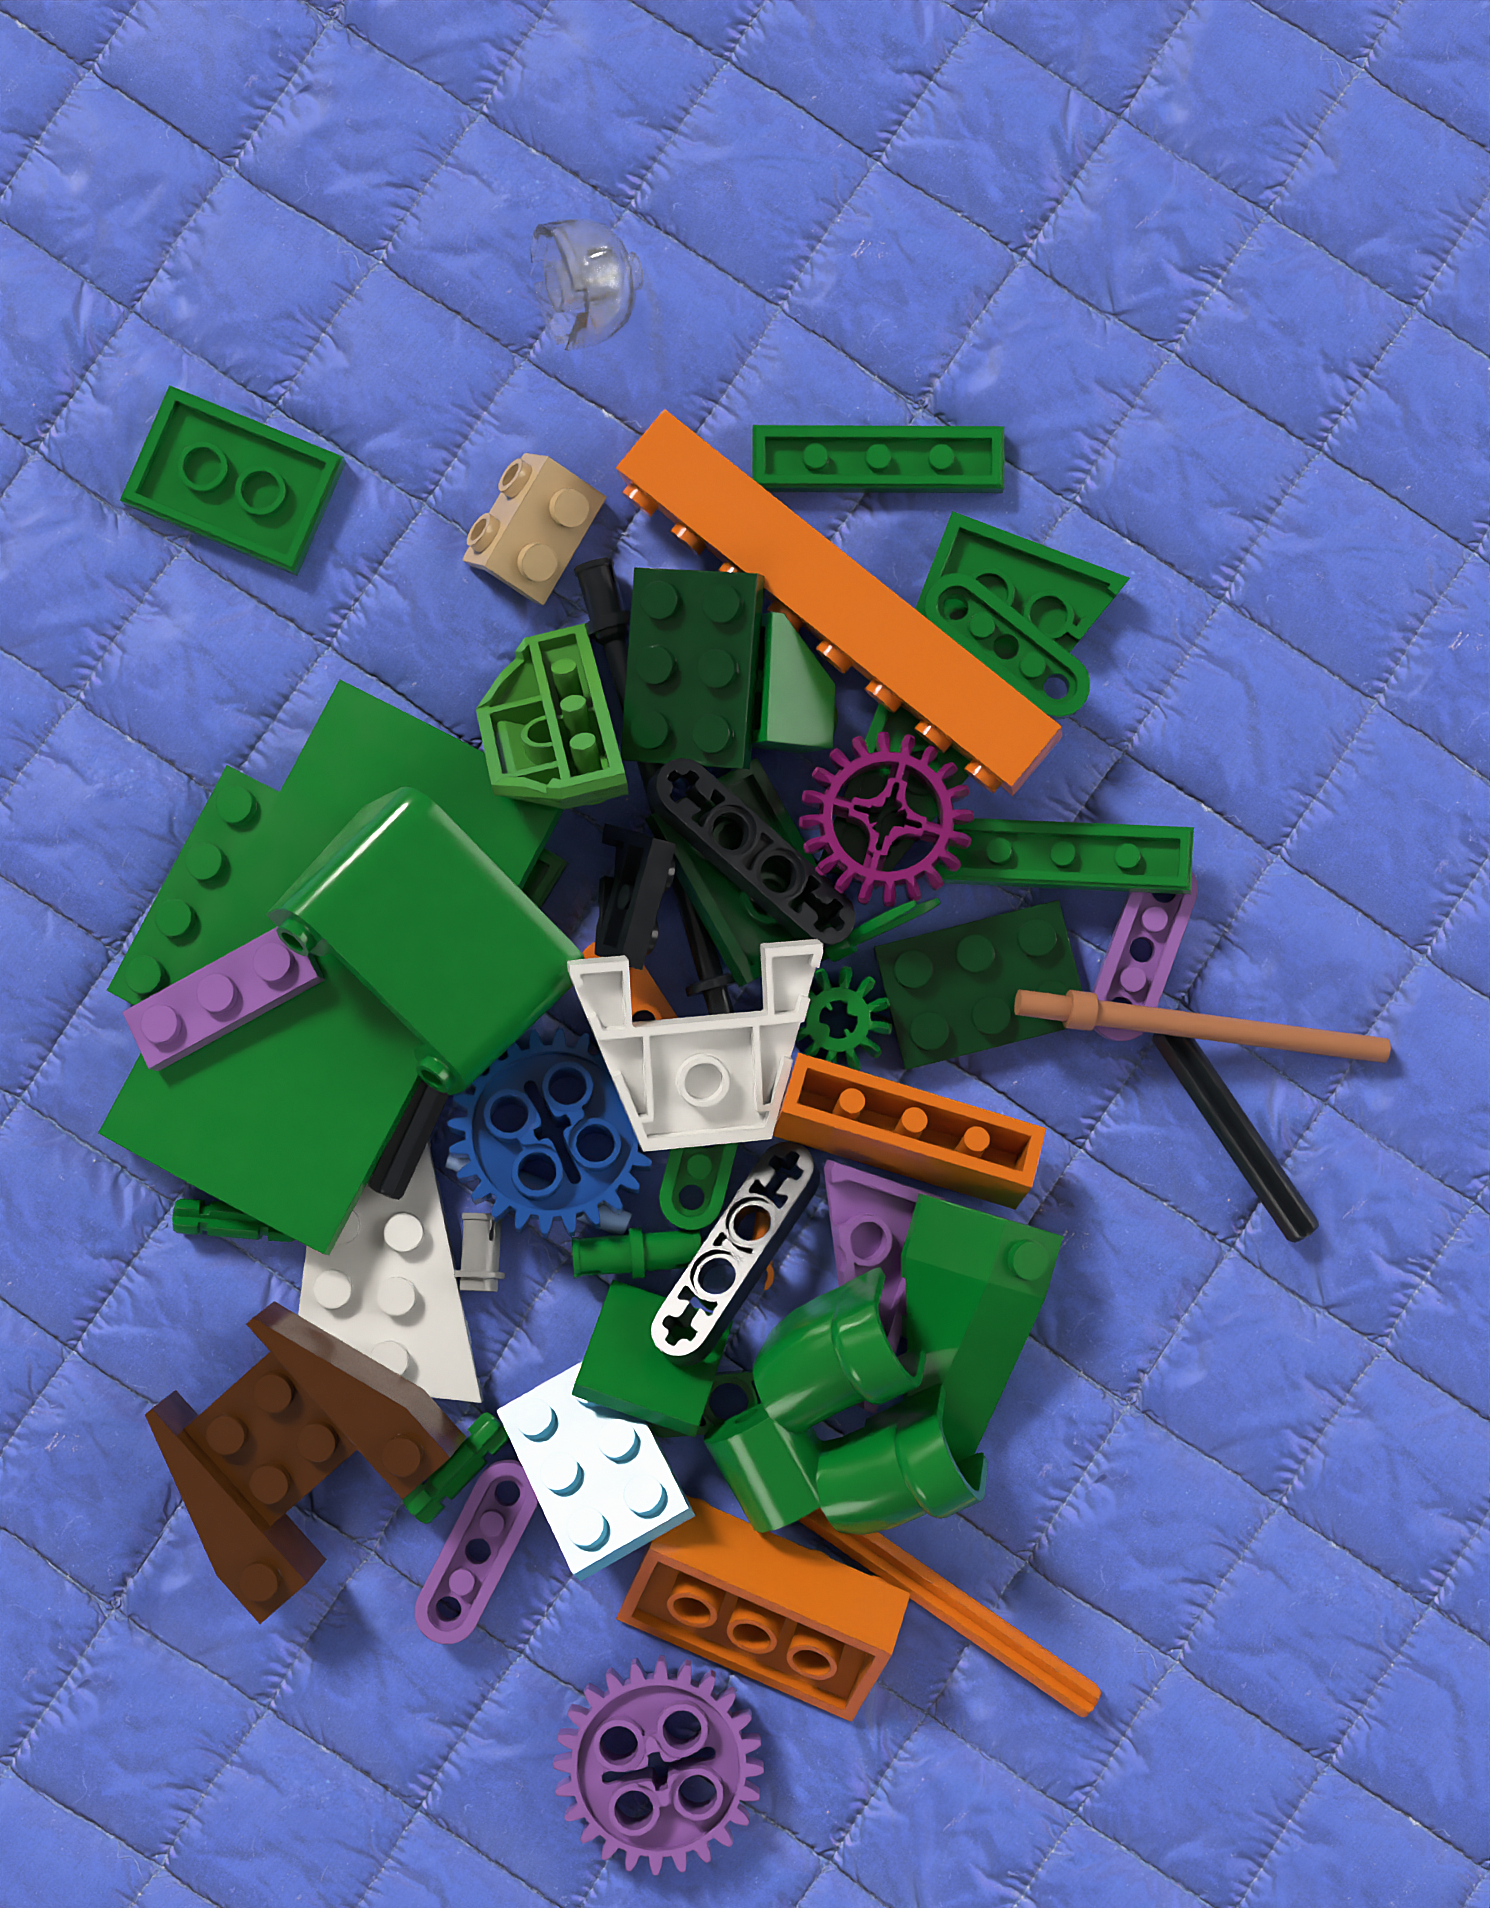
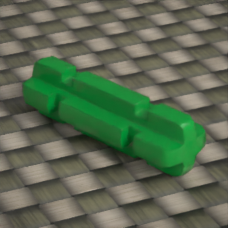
(220, 1220)
(451, 1477)

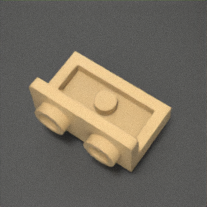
(533, 526)

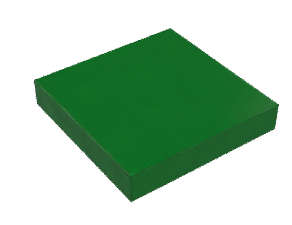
(631, 1373)

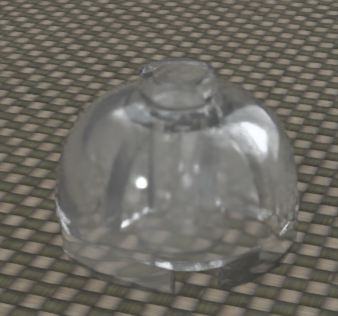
(586, 282)

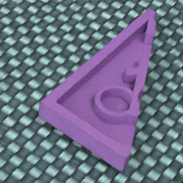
(869, 1232)

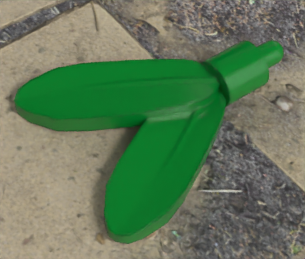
(877, 926)

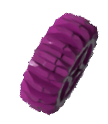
(857, 810)

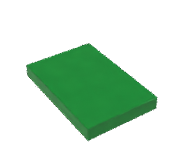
(233, 480)

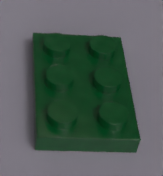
(692, 667)
(726, 911)
(960, 983)

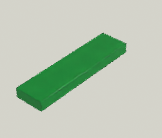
(878, 458)
(1074, 856)

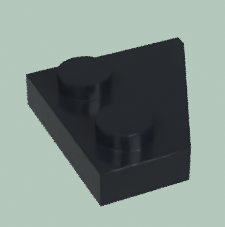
(633, 896)

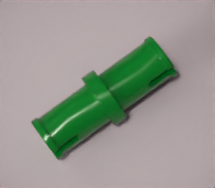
(634, 1252)

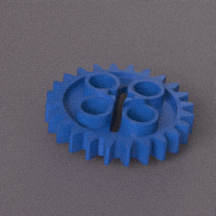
(500, 1156)

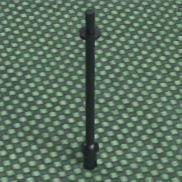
(611, 629)

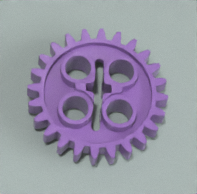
(674, 1821)

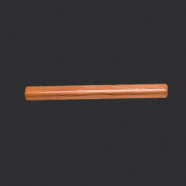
(964, 1615)

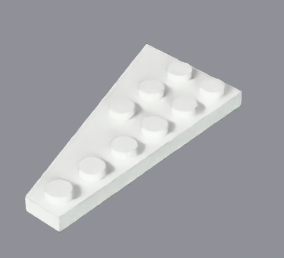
(395, 1289)

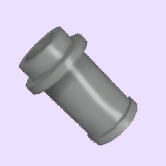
(480, 1253)

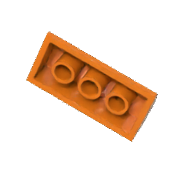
(767, 1609)

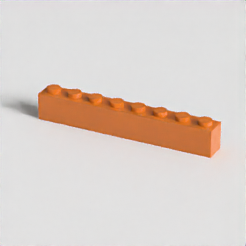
(839, 604)

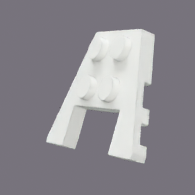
(700, 1074)

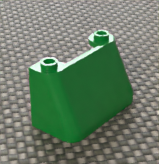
(430, 934)

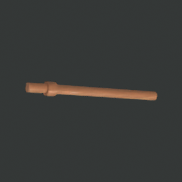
(1084, 1011)

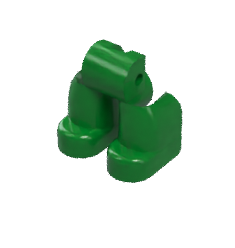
(867, 1480)

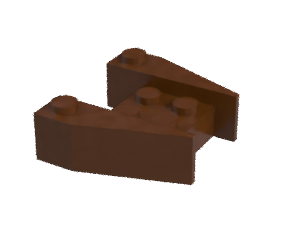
(283, 1436)

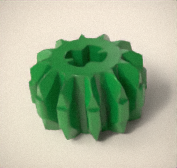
(855, 1008)

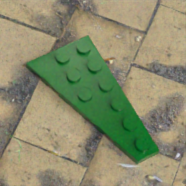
(1044, 586)

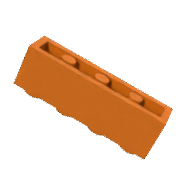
(909, 1131)

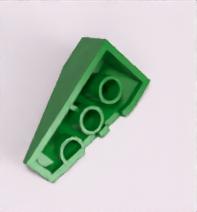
(971, 1306)

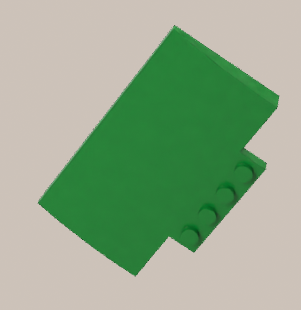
(309, 1093)

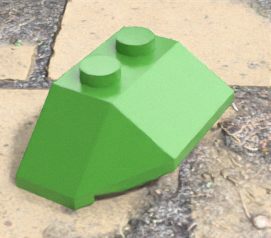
(551, 725)

